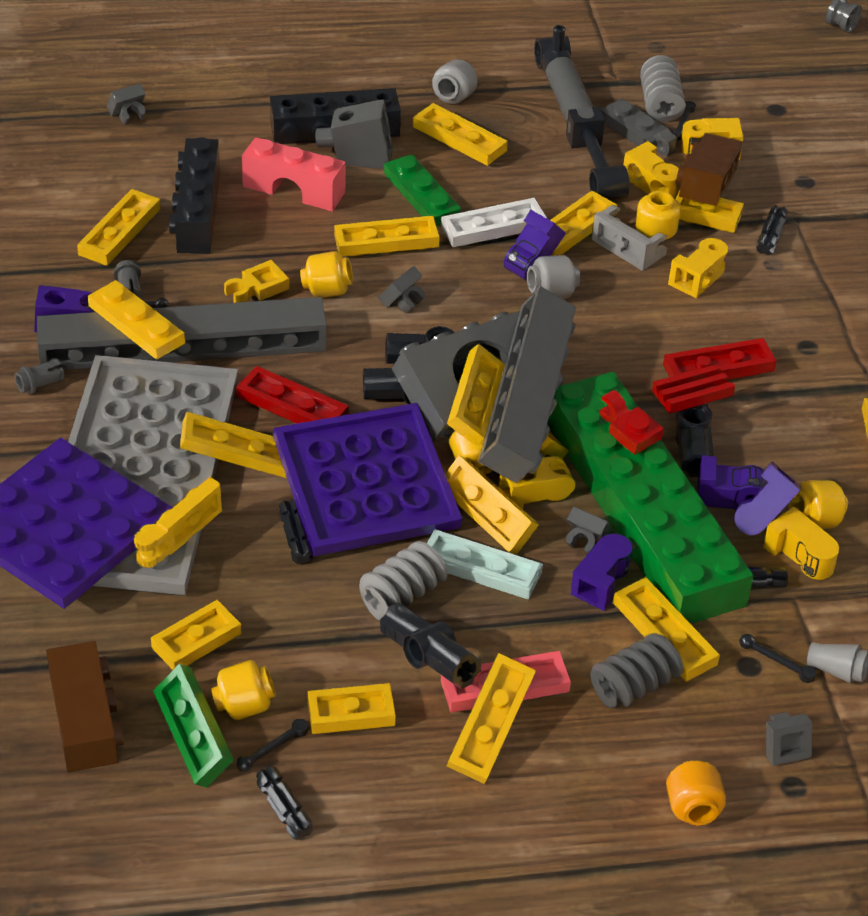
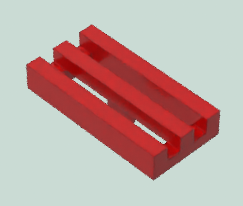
(690, 387)

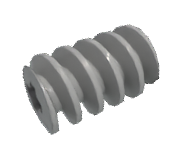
(662, 88)
(402, 578)

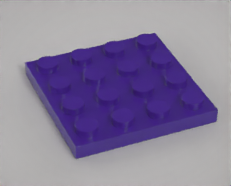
(366, 479)
(69, 521)

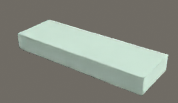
(486, 564)

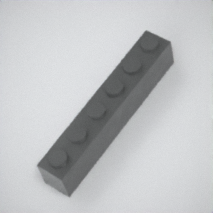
(528, 386)

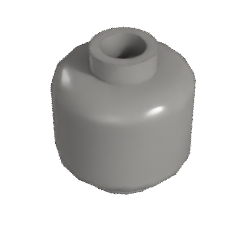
(454, 81)
(554, 274)

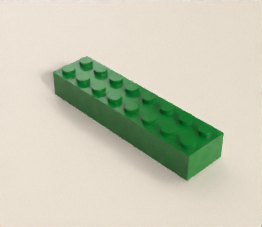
(651, 505)

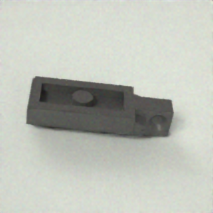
(638, 126)

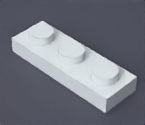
(488, 222)

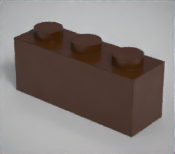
(709, 168)
(84, 706)

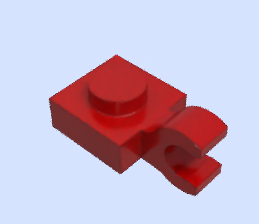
(631, 428)

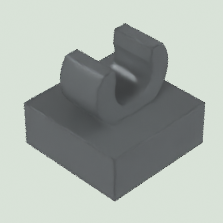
(127, 100)
(402, 289)
(588, 526)
(788, 738)

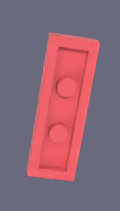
(548, 680)

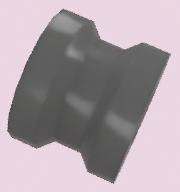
(843, 14)

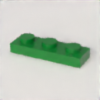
(420, 188)
(193, 725)

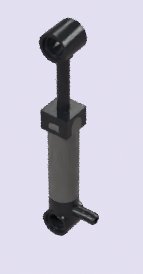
(583, 120)

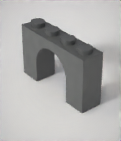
(428, 368)

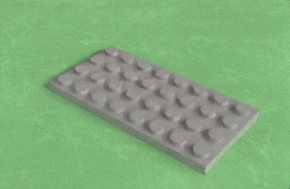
(134, 426)

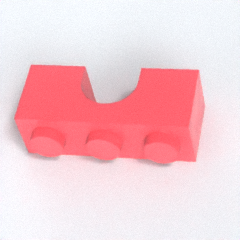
(317, 175)

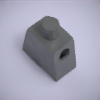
(359, 135)

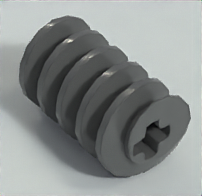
(636, 670)

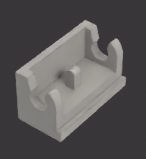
(626, 241)

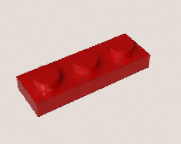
(734, 359)
(287, 397)

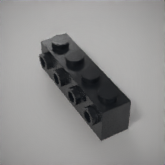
(299, 115)
(196, 197)

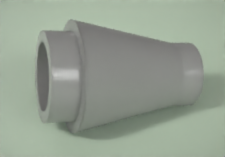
(840, 660)

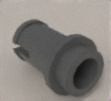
(128, 275)
(31, 378)

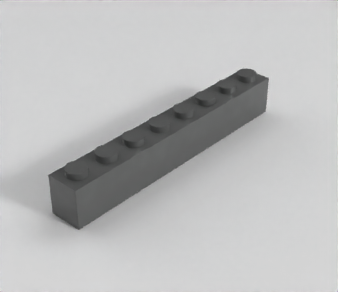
(209, 333)

